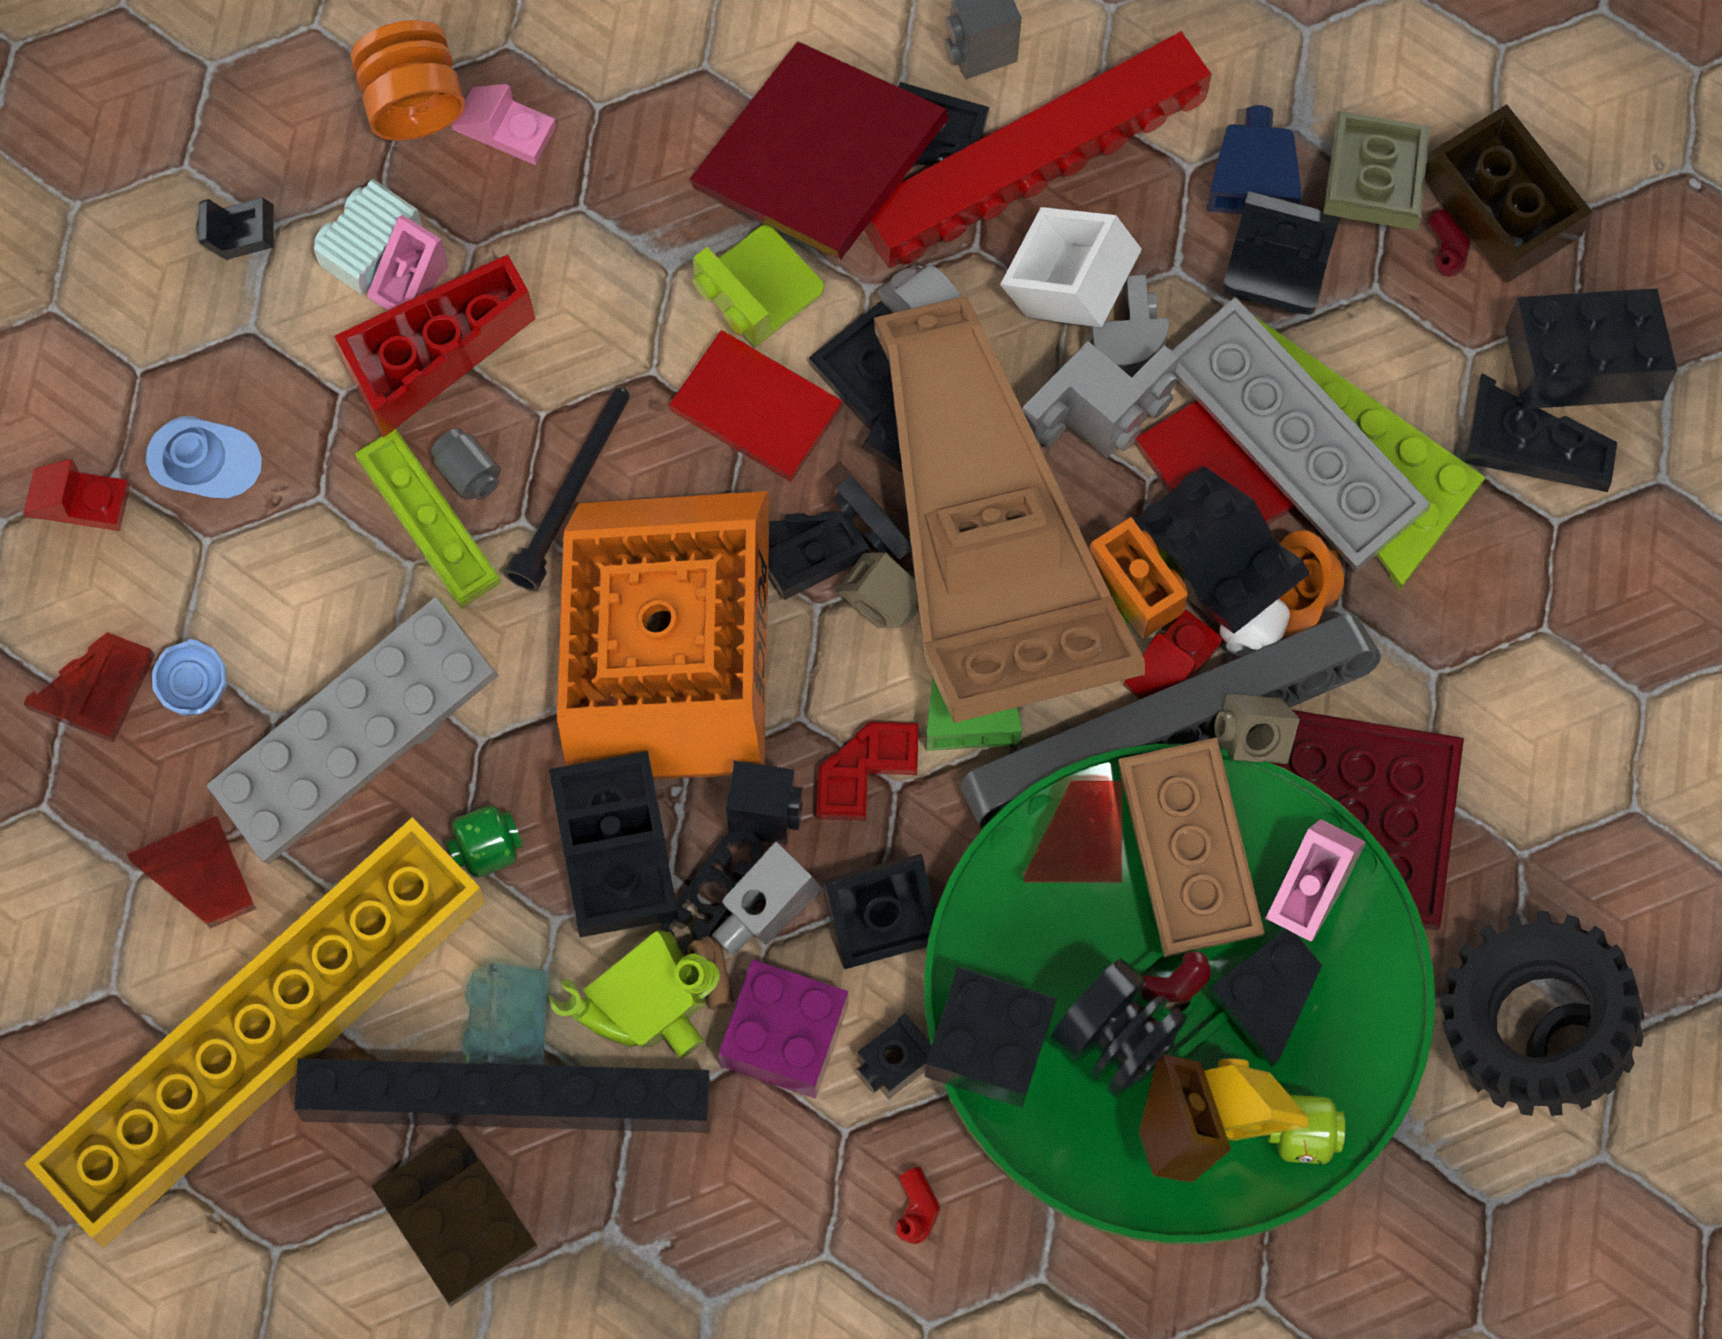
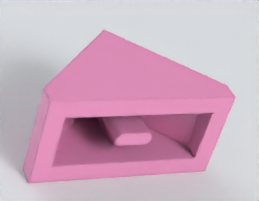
(408, 266)

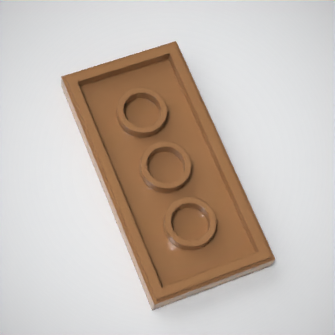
(1190, 847)

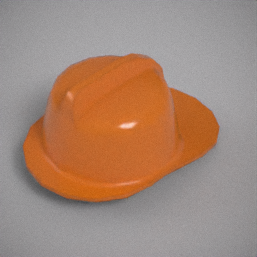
(1316, 590)

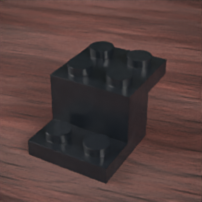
(1221, 549)
(613, 844)

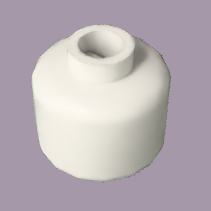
(1260, 632)

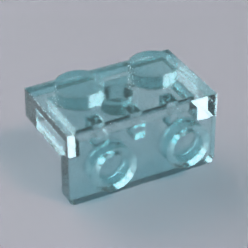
(506, 1015)

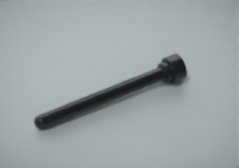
(528, 566)

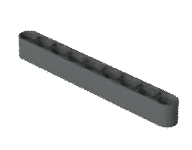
(1185, 712)

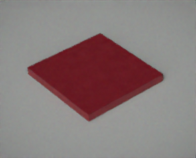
(819, 149)
(1396, 786)

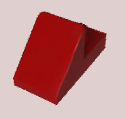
(72, 497)
(1175, 655)

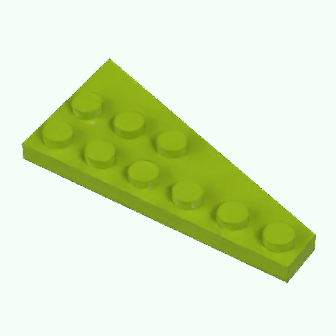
(1428, 466)

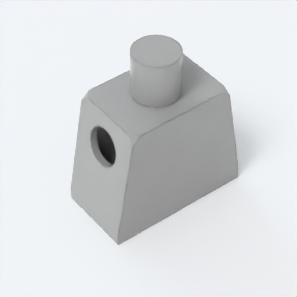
(772, 879)

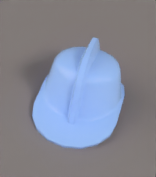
(203, 458)

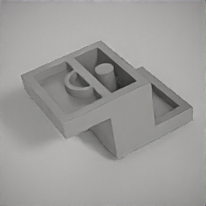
(1101, 399)

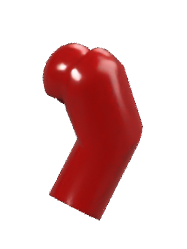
(921, 1210)

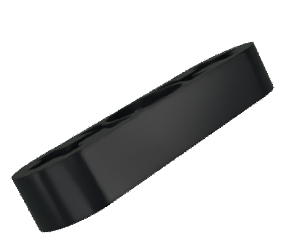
(723, 857)

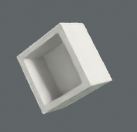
(1071, 266)

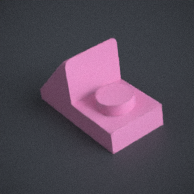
(505, 124)

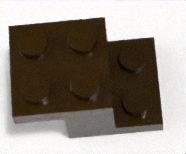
(454, 1217)

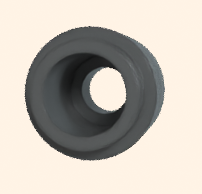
(466, 464)

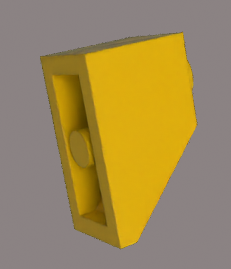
(1252, 1101)

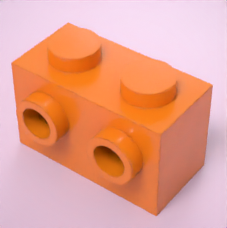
(1139, 577)

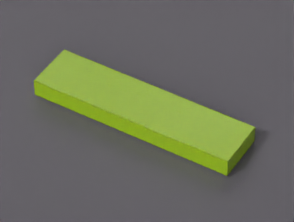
(428, 518)

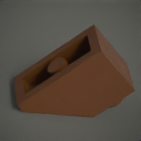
(1181, 1121)

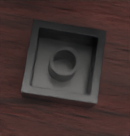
(989, 1037)

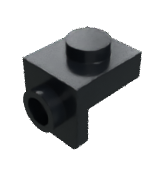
(236, 228)

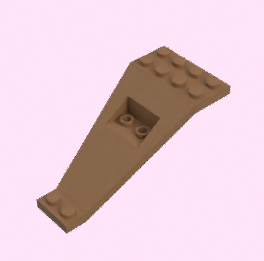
(996, 555)

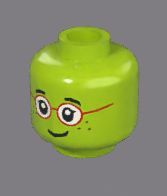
(1318, 1140)

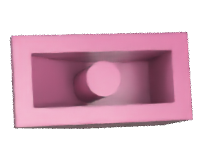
(1315, 879)

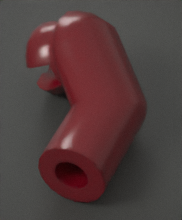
(1454, 244)
(1182, 983)

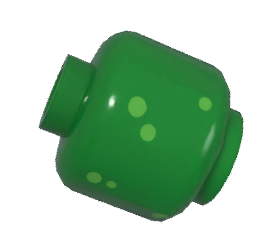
(484, 841)

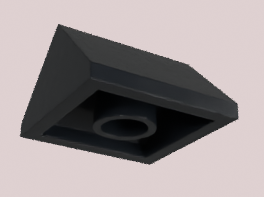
(880, 910)

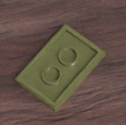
(1377, 170)

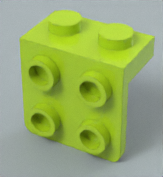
(757, 283)

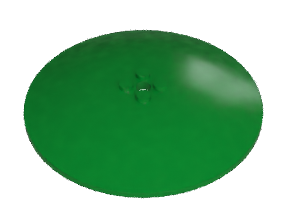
(1079, 1146)

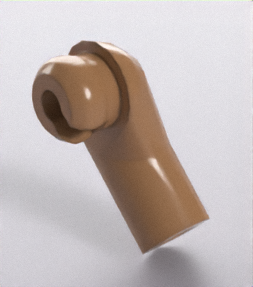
(712, 950)

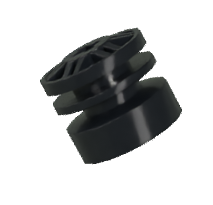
(1118, 1028)

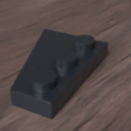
(1536, 441)

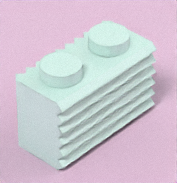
(359, 237)

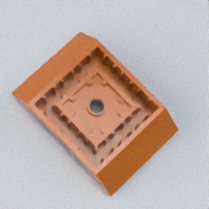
(680, 692)

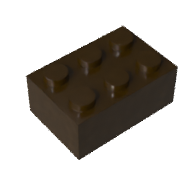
(1507, 193)

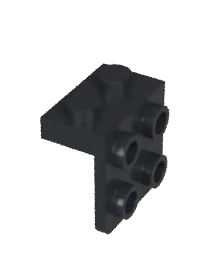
(1280, 254)

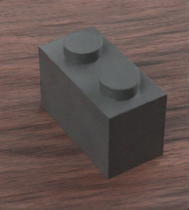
(982, 35)

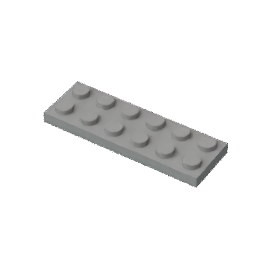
(1297, 434)
(352, 730)

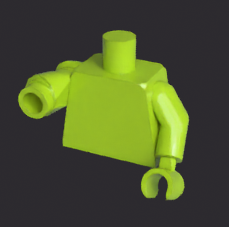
(646, 996)

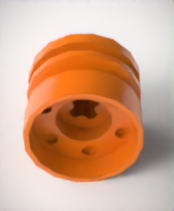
(407, 80)

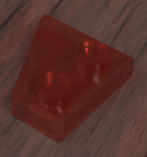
(97, 688)
(1082, 837)
(198, 872)

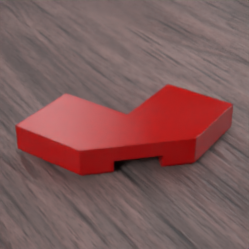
(873, 750)

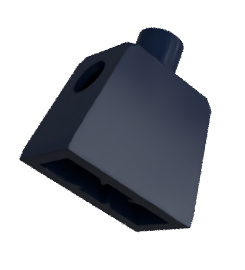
(1257, 161)

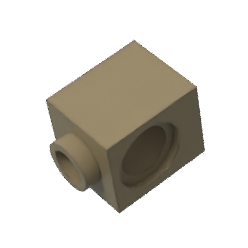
(881, 591)
(1270, 739)

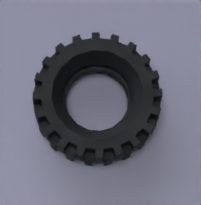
(1531, 954)

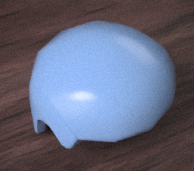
(189, 678)

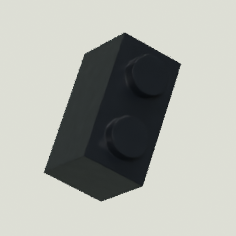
(764, 802)

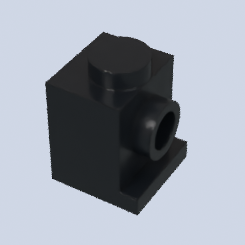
(888, 1077)

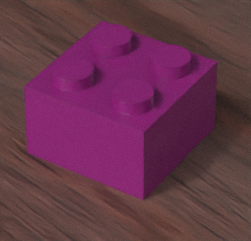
(783, 1029)

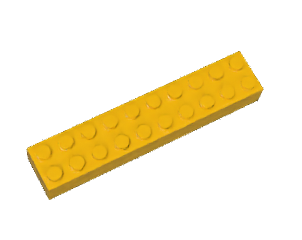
(254, 1031)

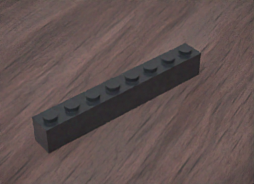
(503, 1095)

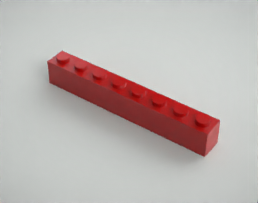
(1038, 149)

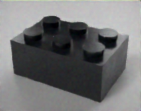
(1590, 348)

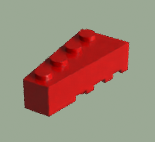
(433, 340)

